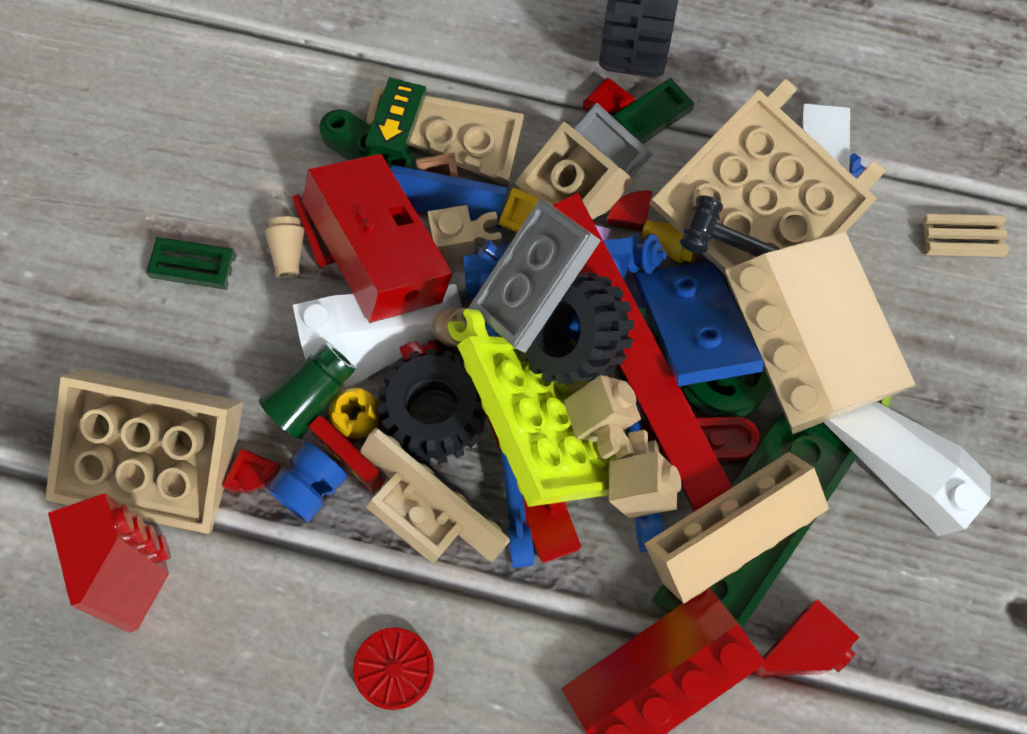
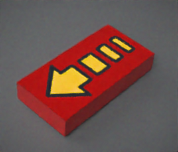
(346, 454)

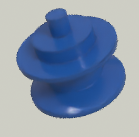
(645, 253)

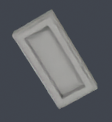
(613, 140)

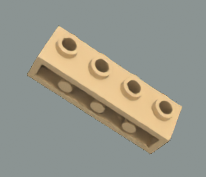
(737, 526)

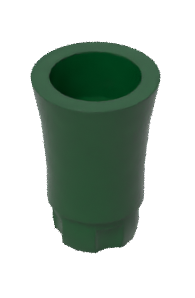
(307, 390)

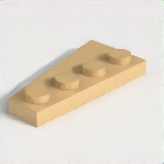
(480, 136)

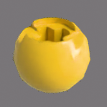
(343, 405)

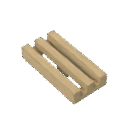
(964, 229)

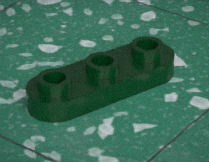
(350, 138)

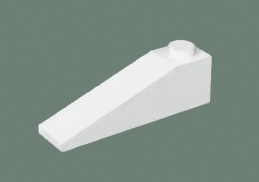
(365, 344)
(918, 465)

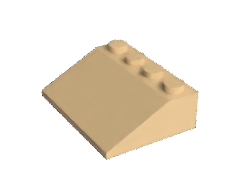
(818, 330)
(144, 447)

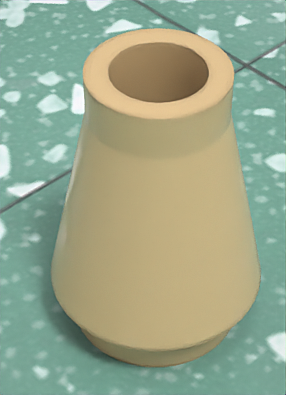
(285, 245)

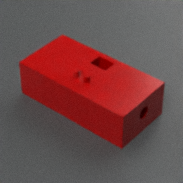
(376, 237)

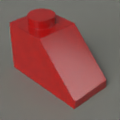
(811, 645)

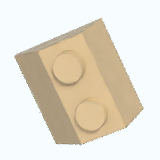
(573, 166)

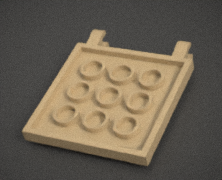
(769, 180)

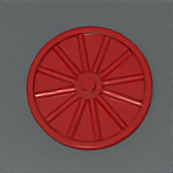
(393, 668)

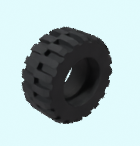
(637, 36)

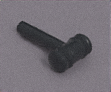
(704, 226)

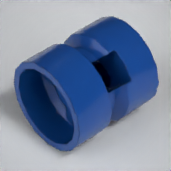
(306, 482)

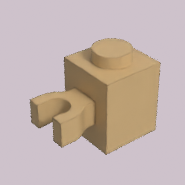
(458, 235)
(602, 413)
(644, 481)

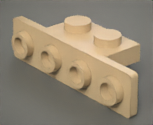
(423, 507)

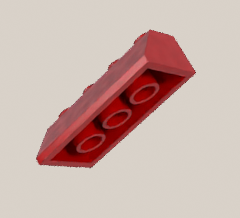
(109, 560)
(665, 671)

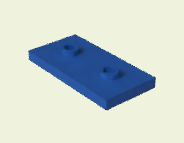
(698, 323)

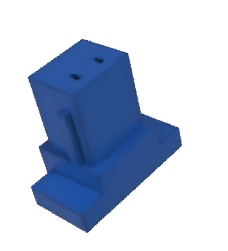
(855, 165)

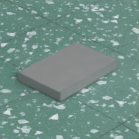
(534, 274)

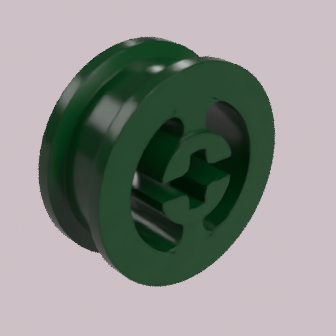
(728, 396)

